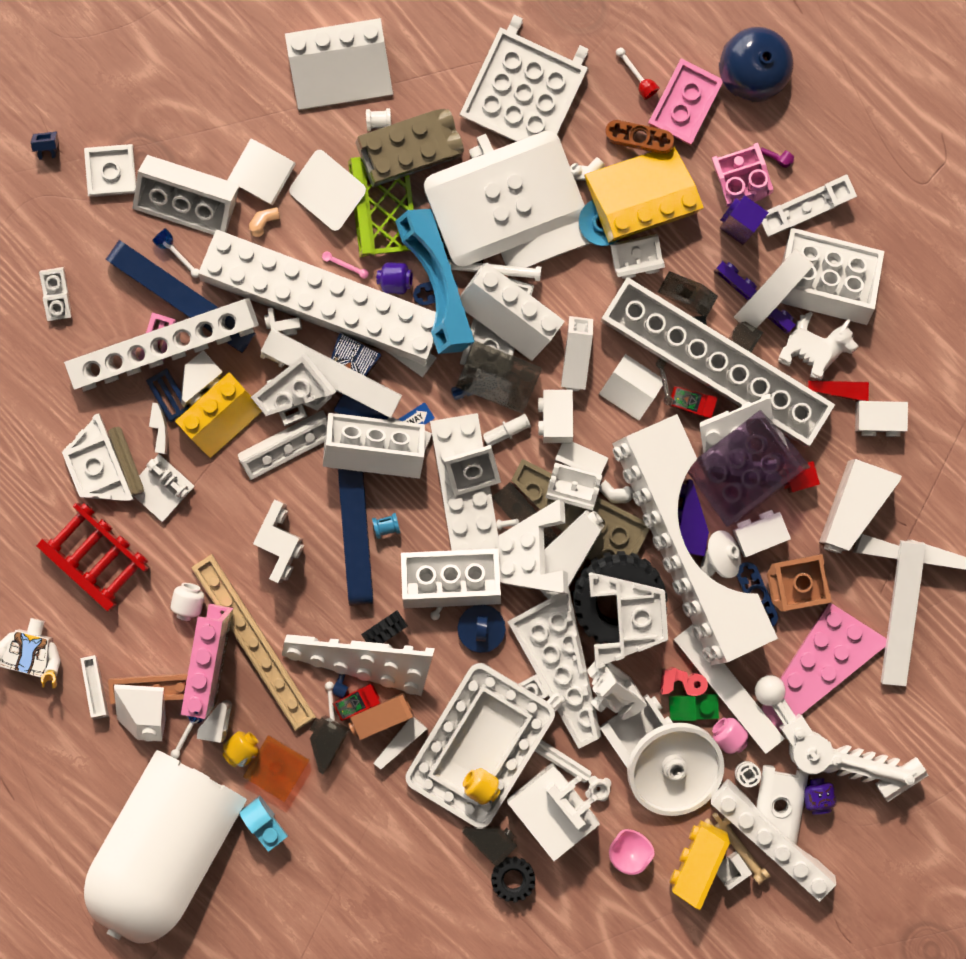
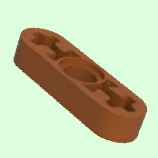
(658, 135)

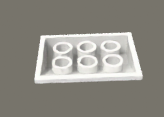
(339, 64)
(840, 281)

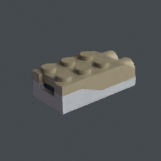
(409, 146)

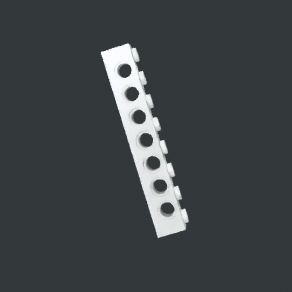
(80, 367)

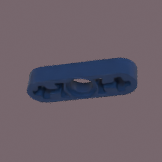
(756, 576)

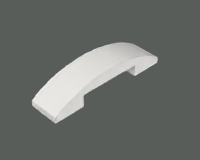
(808, 205)
(545, 247)
(774, 289)

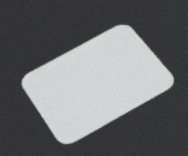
(327, 190)

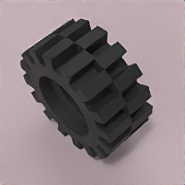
(385, 629)
(520, 892)

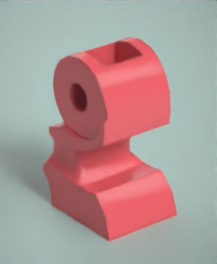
(692, 684)

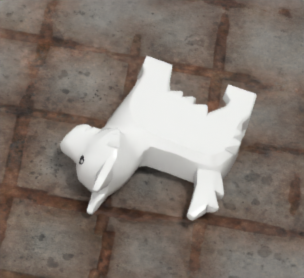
(815, 349)

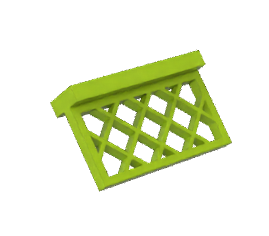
(363, 213)

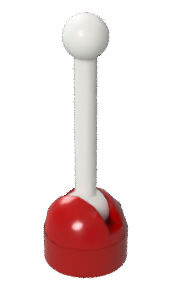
(647, 87)

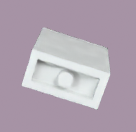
(627, 733)

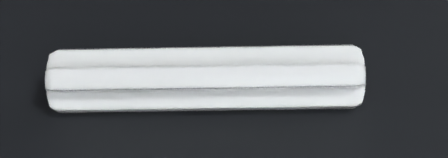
(563, 761)

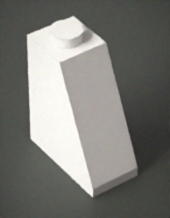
(577, 353)

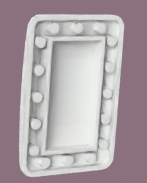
(504, 198)
(484, 726)

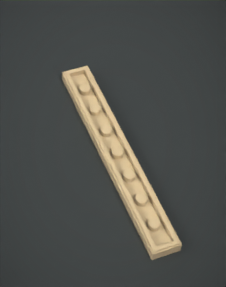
(254, 643)

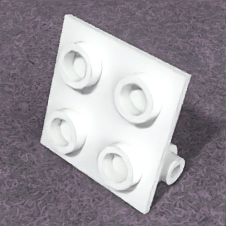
(162, 487)

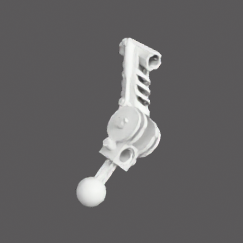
(815, 754)

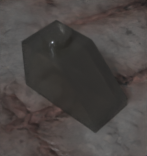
(688, 293)
(326, 741)
(492, 841)

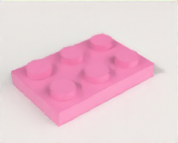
(685, 101)

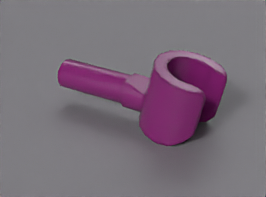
(784, 160)

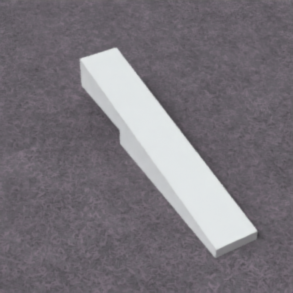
(933, 555)

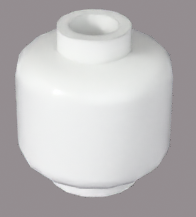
(187, 601)

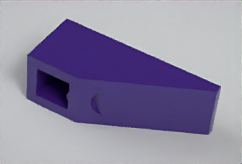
(692, 521)

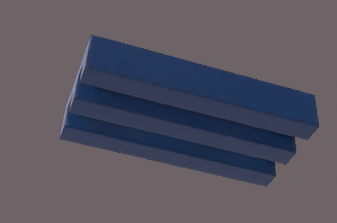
(165, 372)

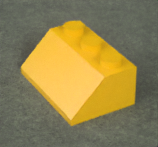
(219, 415)
(699, 863)

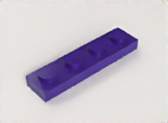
(747, 289)

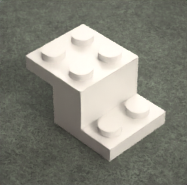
(279, 542)

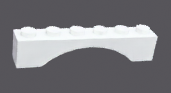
(796, 862)

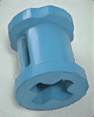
(386, 525)

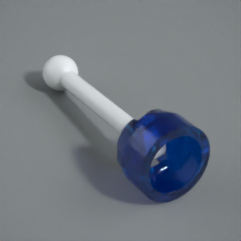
(164, 241)
(176, 752)

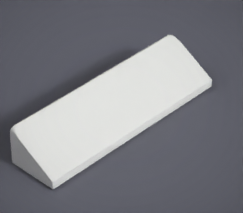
(284, 445)

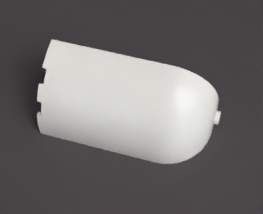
(159, 850)

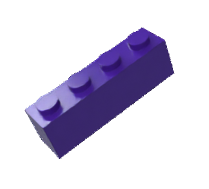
(742, 219)

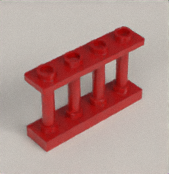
(70, 564)

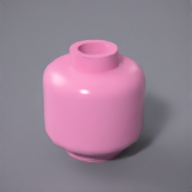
(730, 735)

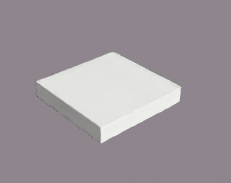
(110, 170)

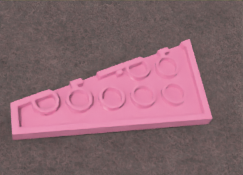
(826, 657)

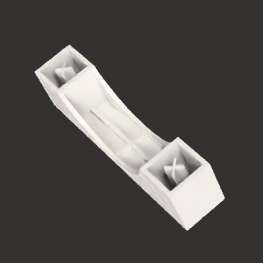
(722, 618)

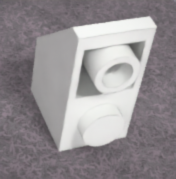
(197, 377)

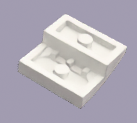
(261, 171)

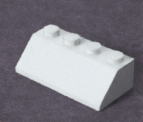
(184, 195)
(509, 311)
(374, 445)
(450, 578)

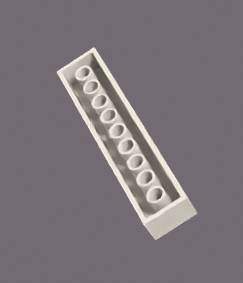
(319, 297)
(715, 360)

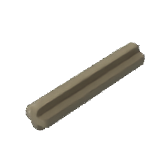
(126, 461)

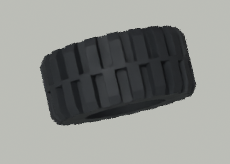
(617, 566)

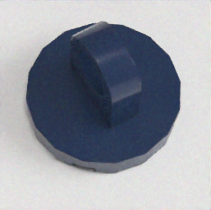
(481, 628)

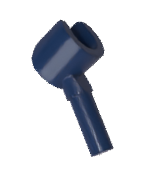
(339, 688)

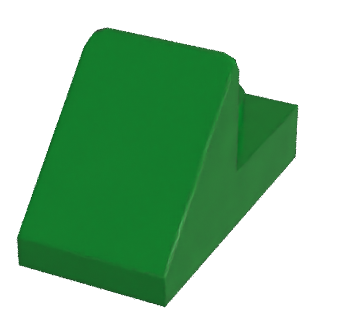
(693, 707)

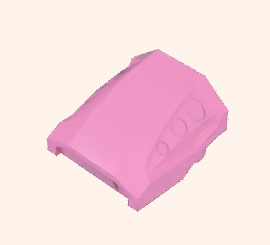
(744, 170)

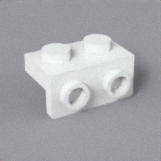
(637, 256)

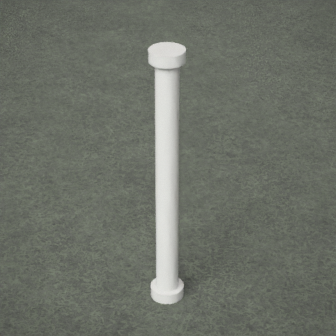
(505, 270)

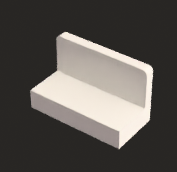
(581, 458)

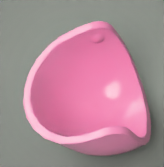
(631, 852)

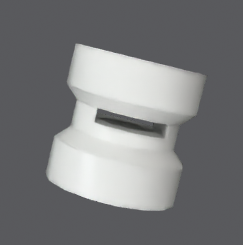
(747, 770)

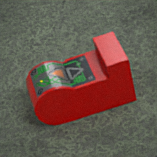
(693, 402)
(357, 702)

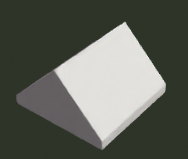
(632, 387)
(472, 470)

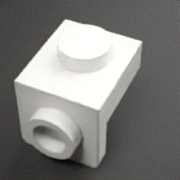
(287, 327)

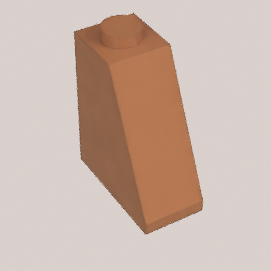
(381, 716)

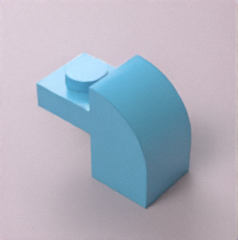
(261, 822)

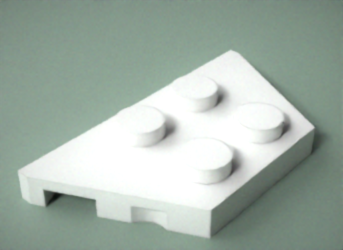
(96, 465)

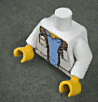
(31, 653)

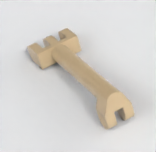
(760, 874)

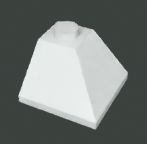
(141, 711)

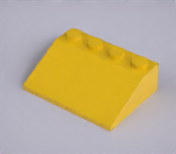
(642, 194)

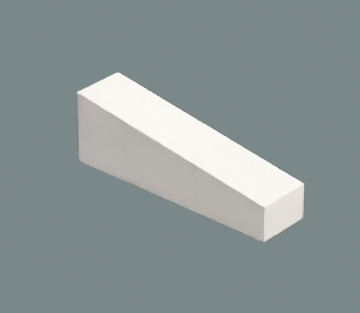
(94, 687)
(408, 733)

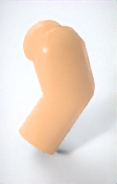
(260, 219)

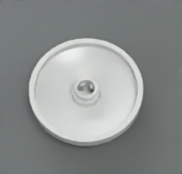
(675, 769)

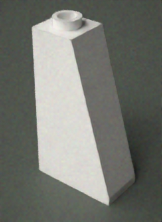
(572, 546)

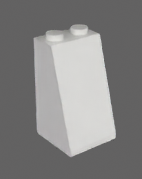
(856, 503)

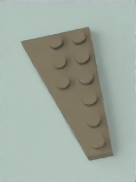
(620, 531)

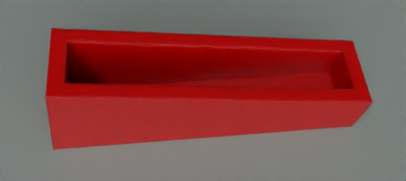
(849, 390)

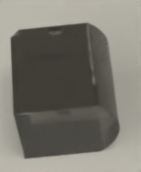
(745, 336)

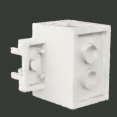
(554, 811)

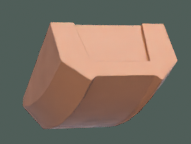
(799, 583)

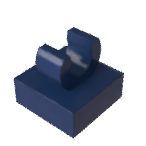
(45, 141)

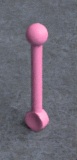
(328, 257)

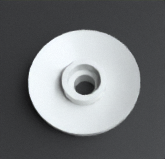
(724, 554)

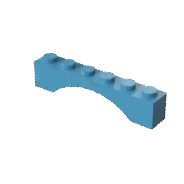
(421, 236)

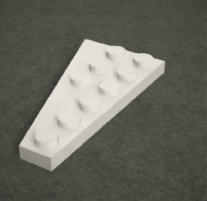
(555, 651)
(367, 661)

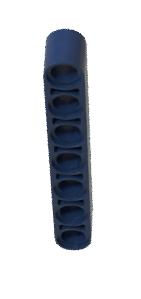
(169, 289)
(355, 537)

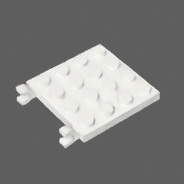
(523, 86)

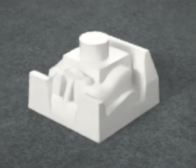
(615, 691)

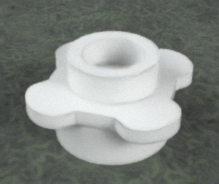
(604, 785)

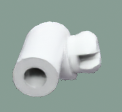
(579, 171)
(616, 495)

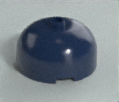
(747, 72)

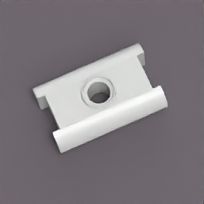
(783, 786)

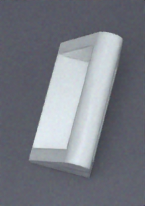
(216, 724)

